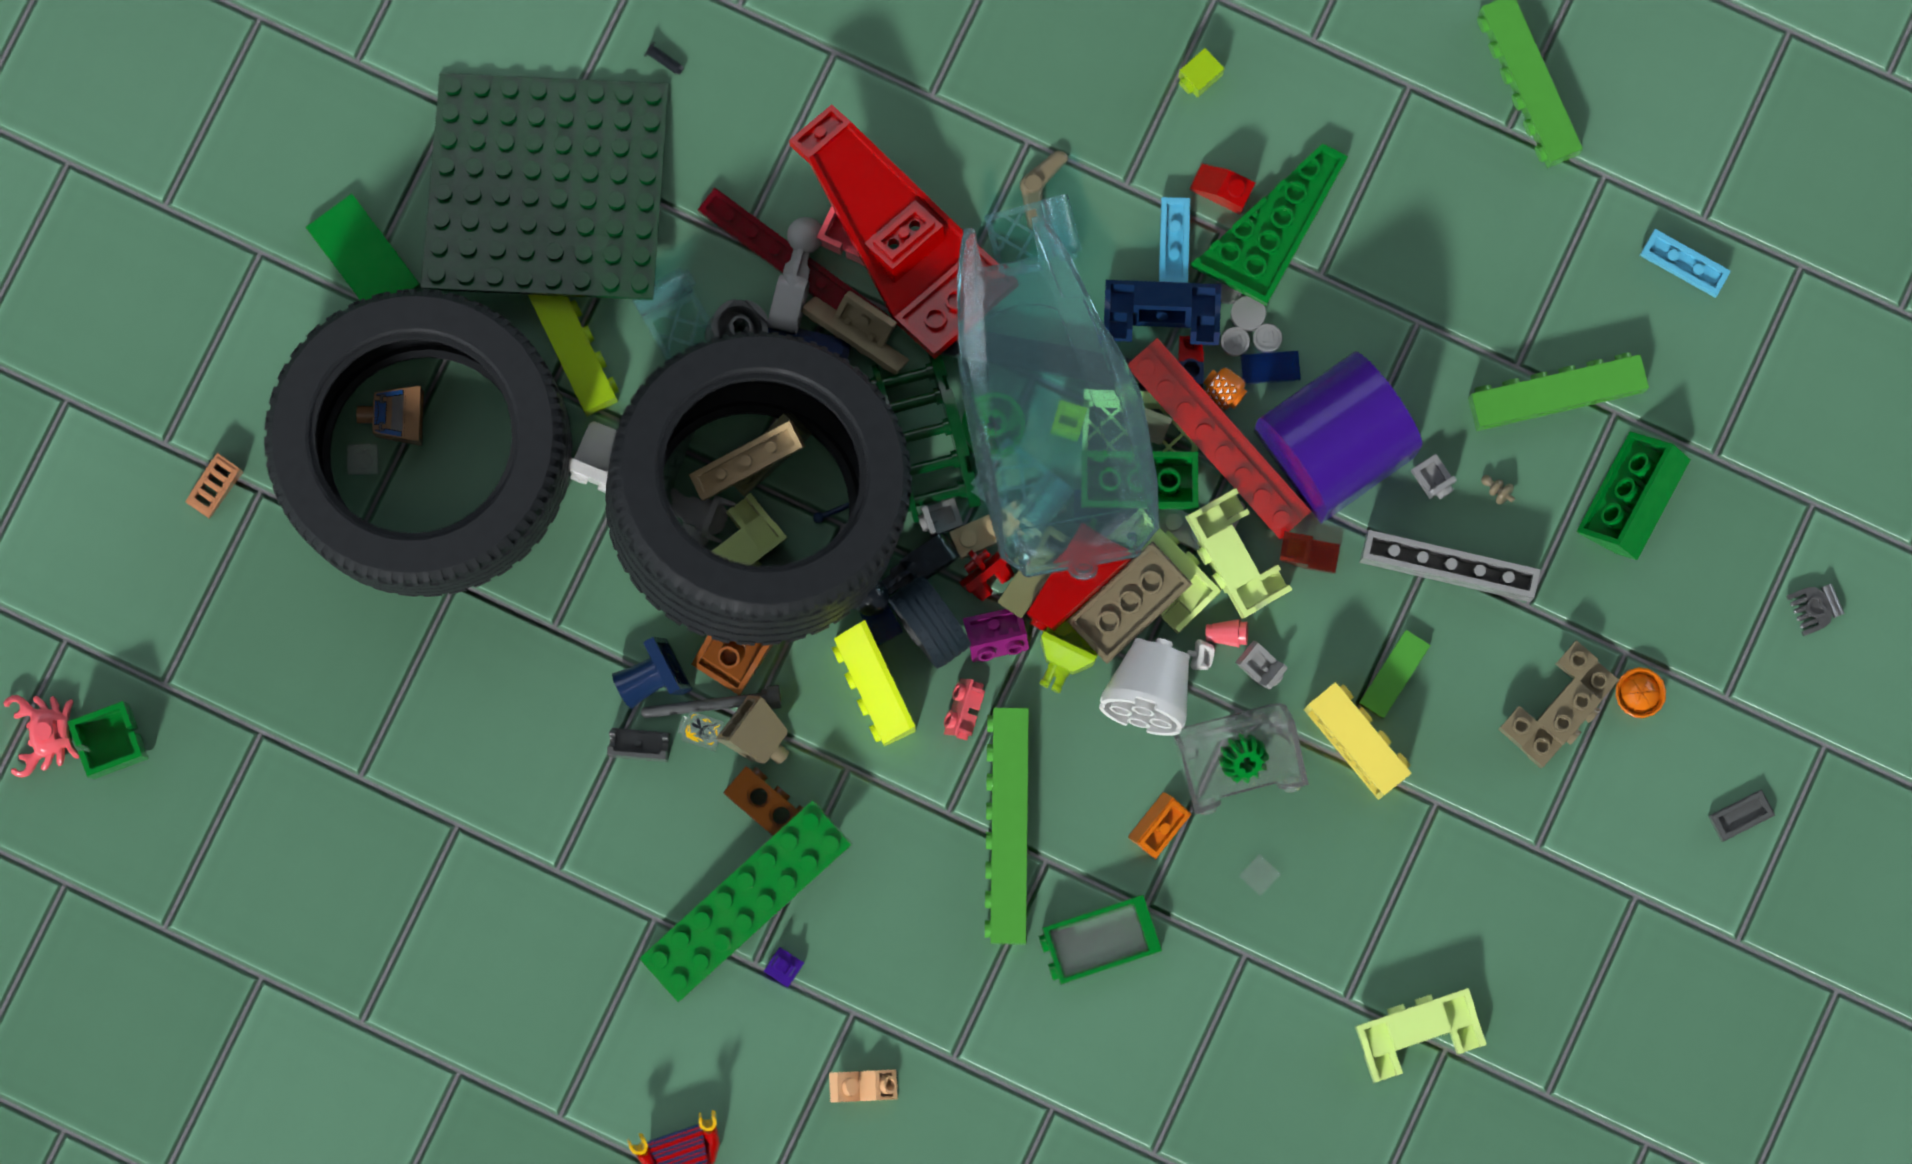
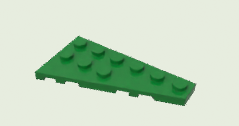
(1266, 238)

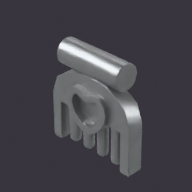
(1820, 606)

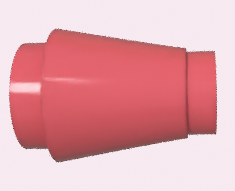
(1228, 633)

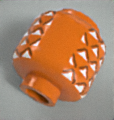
(1225, 388)

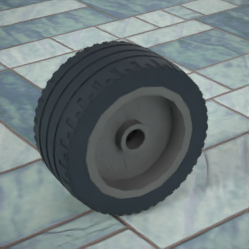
(929, 622)

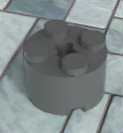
(736, 314)

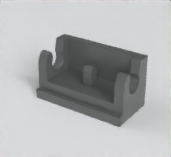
(638, 744)

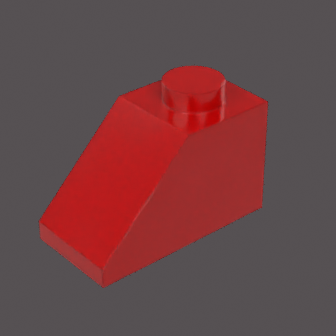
(1223, 187)

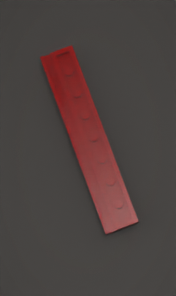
(1218, 438)

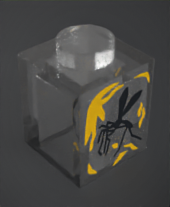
(701, 730)

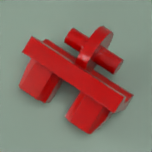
(976, 580)

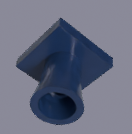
(652, 674)

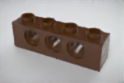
(740, 793)

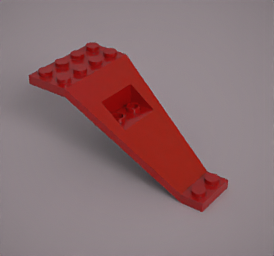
(878, 210)

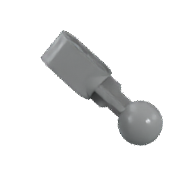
(793, 285)

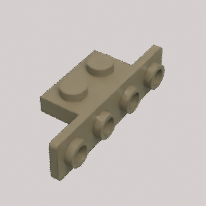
(860, 327)

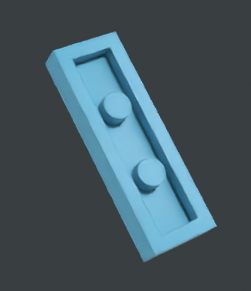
(1174, 239)
(1685, 263)

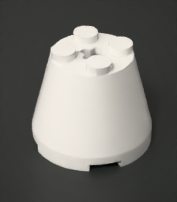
(1149, 688)

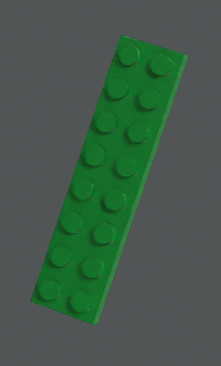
(745, 901)

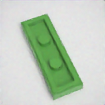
(1394, 674)

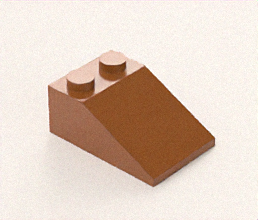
(730, 663)

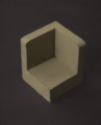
(1157, 425)

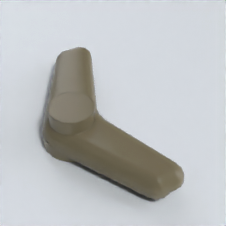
(1036, 179)

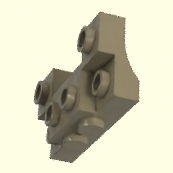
(1563, 717)

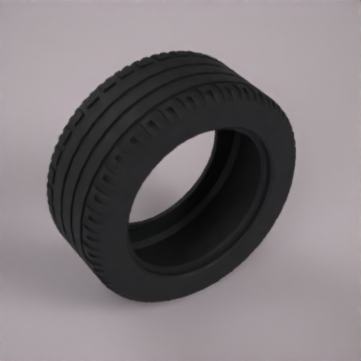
(351, 350)
(768, 378)

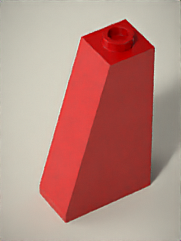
(1065, 595)

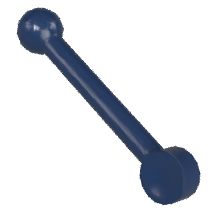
(819, 517)

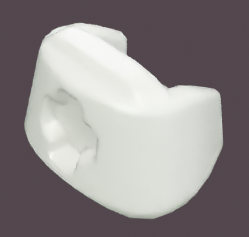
(1202, 655)

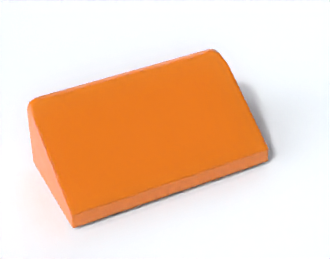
(1159, 825)

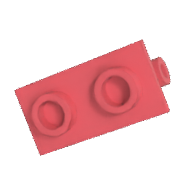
(958, 721)

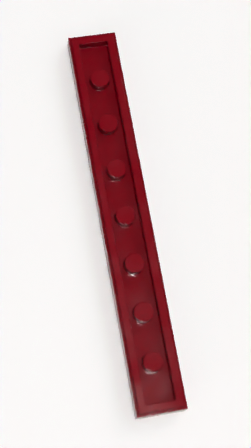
(772, 246)

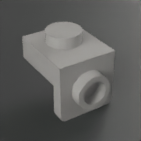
(1434, 478)
(940, 517)
(1261, 665)

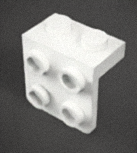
(593, 456)

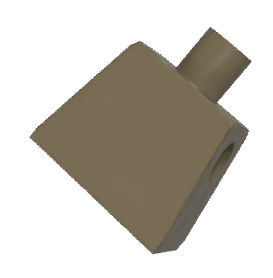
(755, 732)

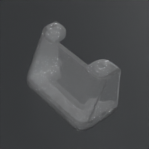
(1200, 748)

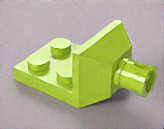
(1065, 654)

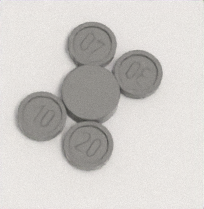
(1247, 317)

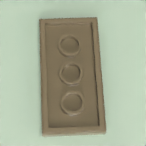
(1129, 602)

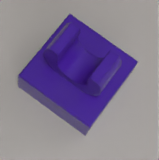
(784, 967)

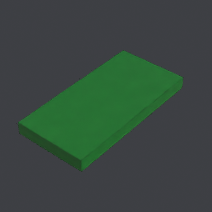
(360, 250)

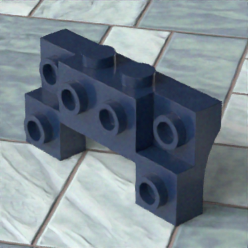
(1163, 305)

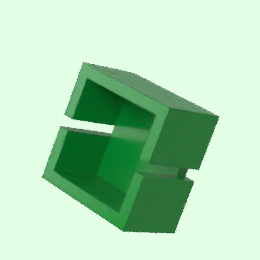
(109, 739)

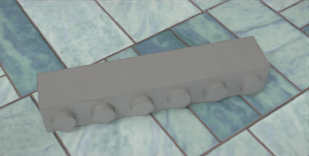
(1449, 566)

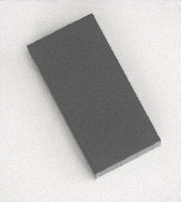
(1741, 815)

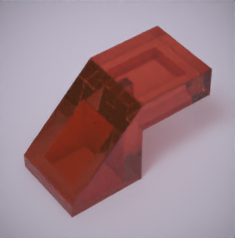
(1309, 553)

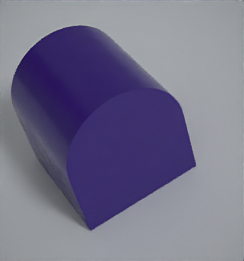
(1340, 435)

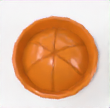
(1640, 692)

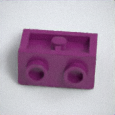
(995, 635)

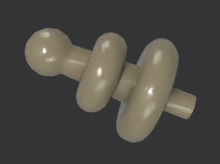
(1504, 493)

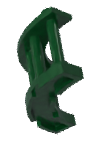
(950, 426)

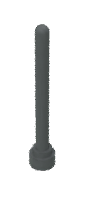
(770, 695)

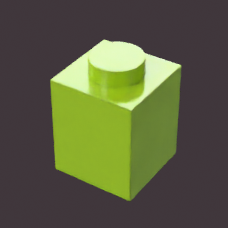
(1200, 73)

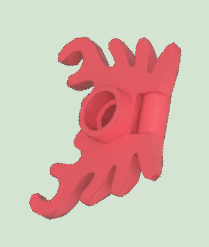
(47, 732)

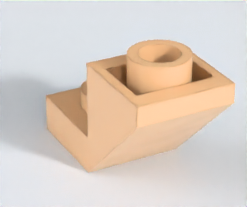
(863, 1086)

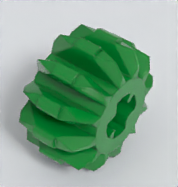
(1243, 758)

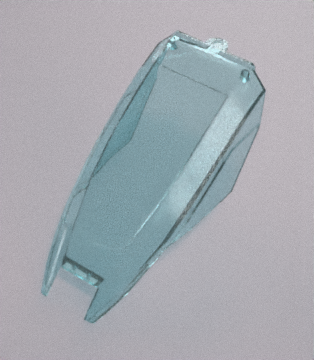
(1052, 414)

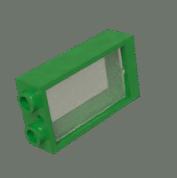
(1100, 940)

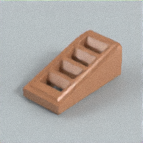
(228, 483)

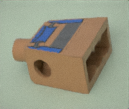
(396, 415)

